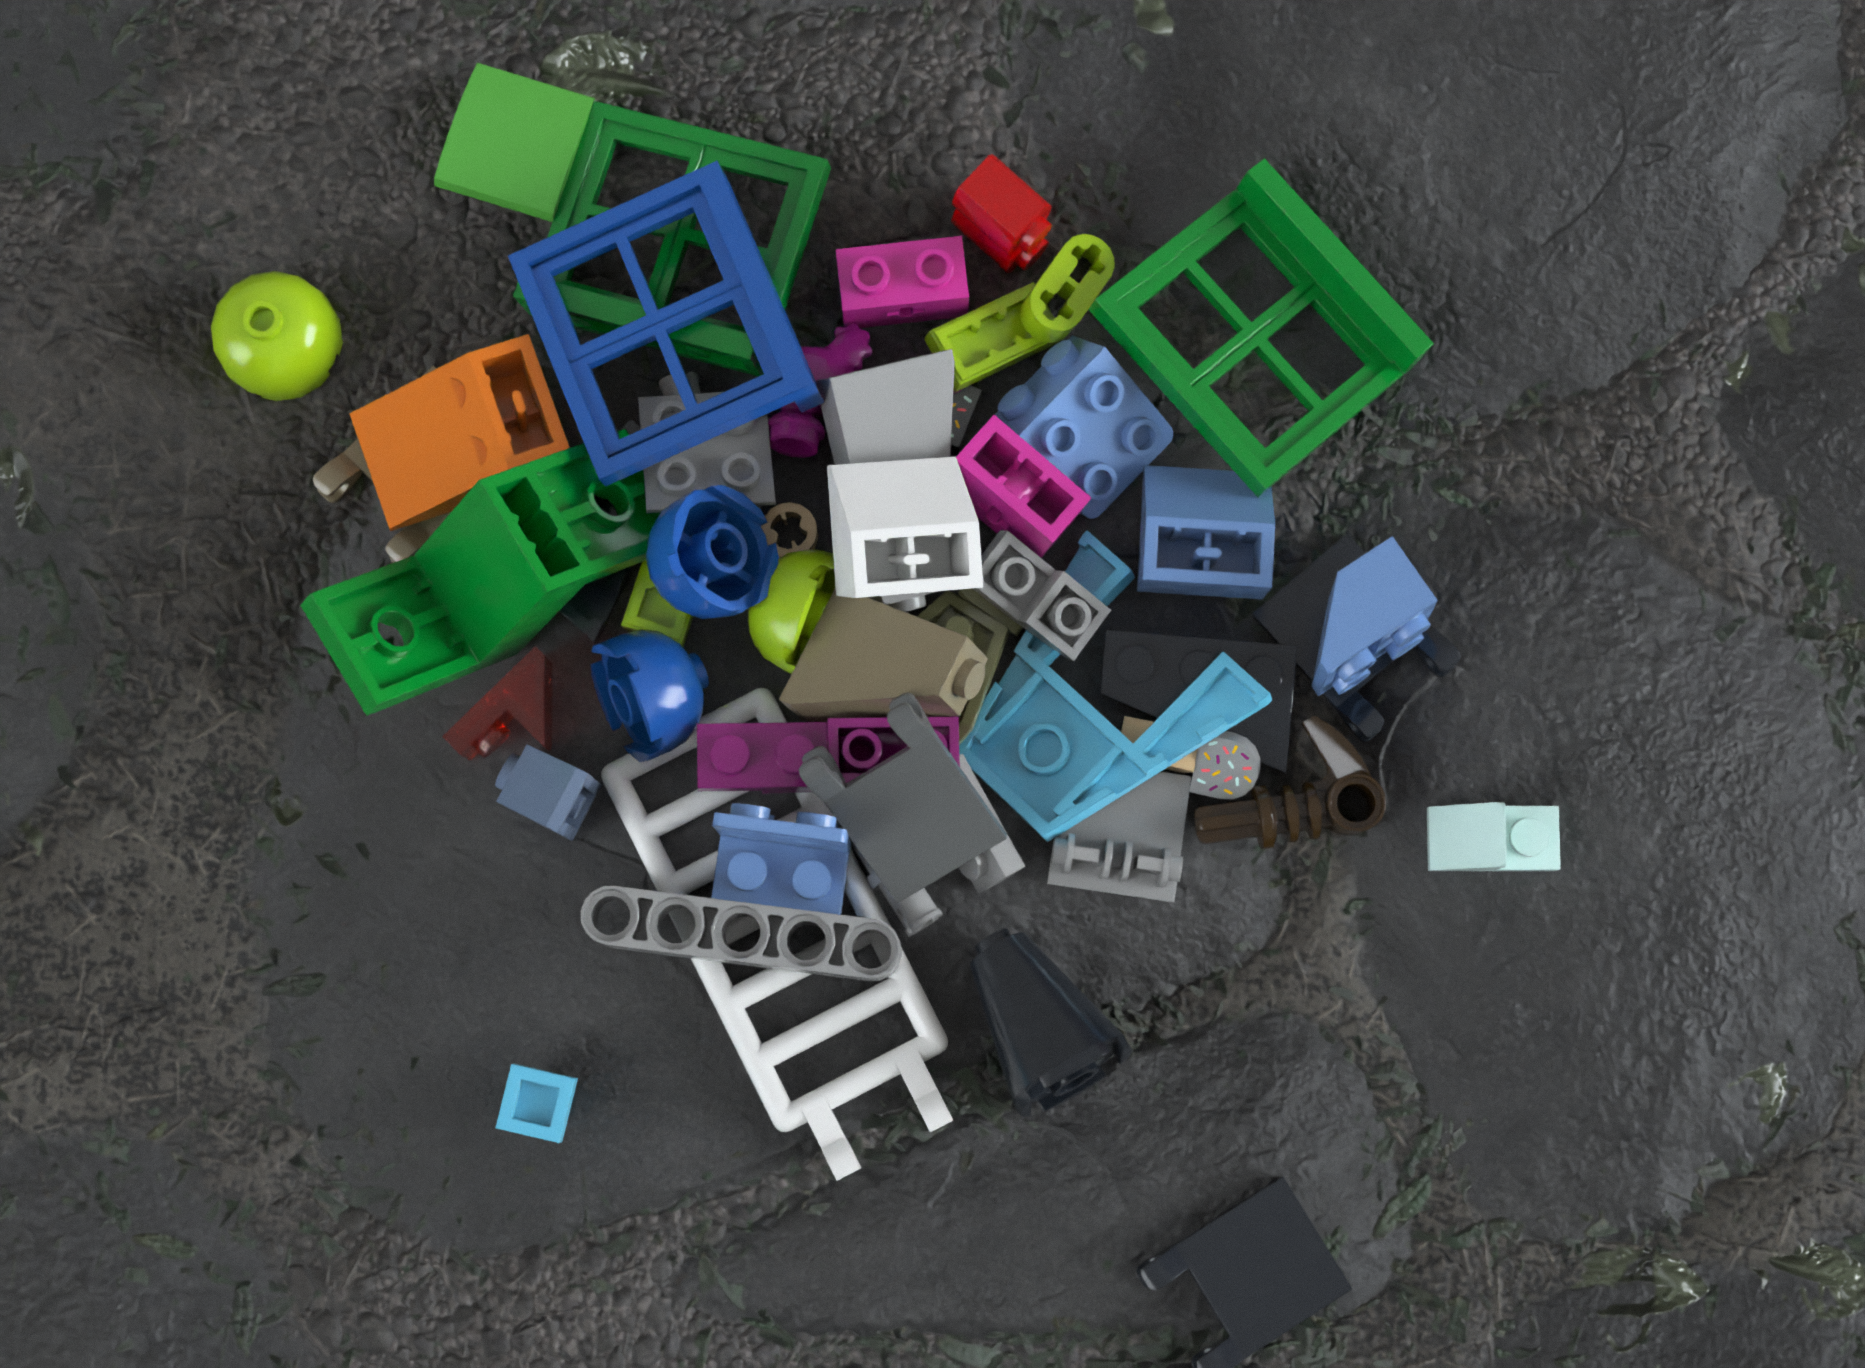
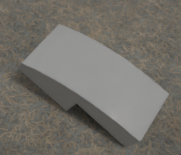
(1039, 596)

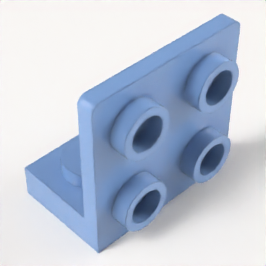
(781, 861)

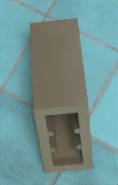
(872, 654)

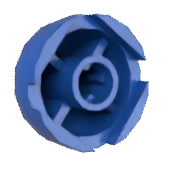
(711, 553)
(651, 689)

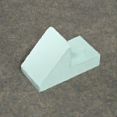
(1493, 837)

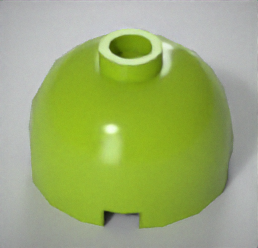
(276, 335)
(793, 606)

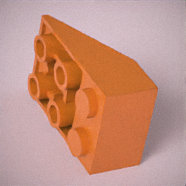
(455, 428)

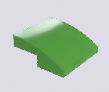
(513, 141)

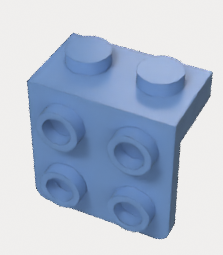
(1087, 420)

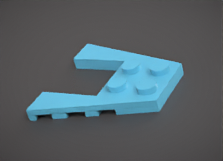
(1062, 757)

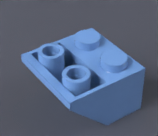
(1204, 534)
(1371, 610)

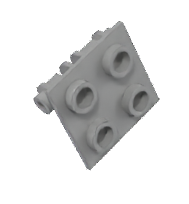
(732, 459)
(1128, 844)

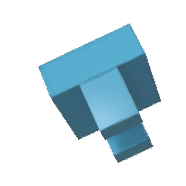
(536, 1103)

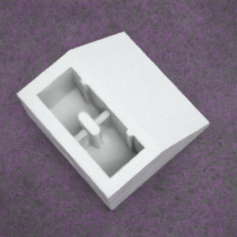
(903, 528)

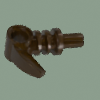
(1303, 811)

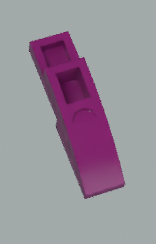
(770, 754)

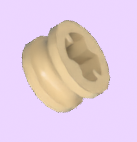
(807, 526)

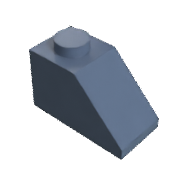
(547, 791)

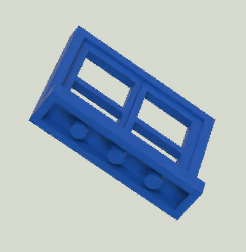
(745, 285)

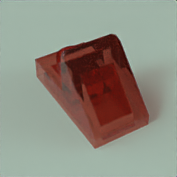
(520, 694)

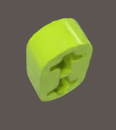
(1057, 280)

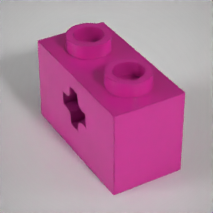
(903, 282)
(1018, 487)

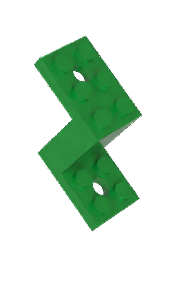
(482, 578)

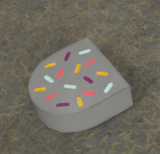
(1226, 767)

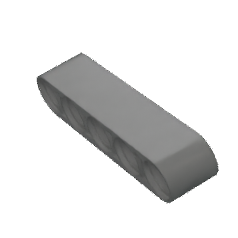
(711, 922)

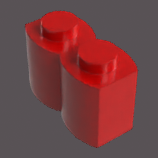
(1002, 215)

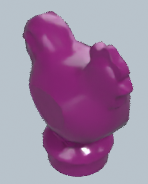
(800, 433)

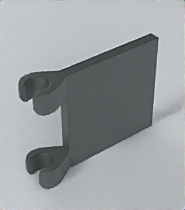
(912, 811)

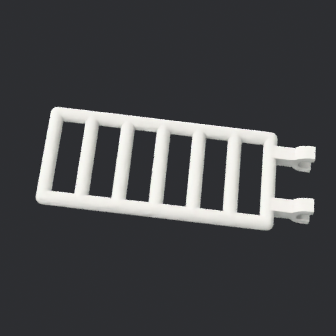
(732, 999)

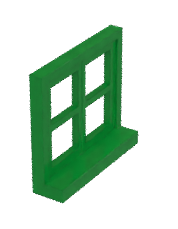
(1322, 277)
(708, 338)

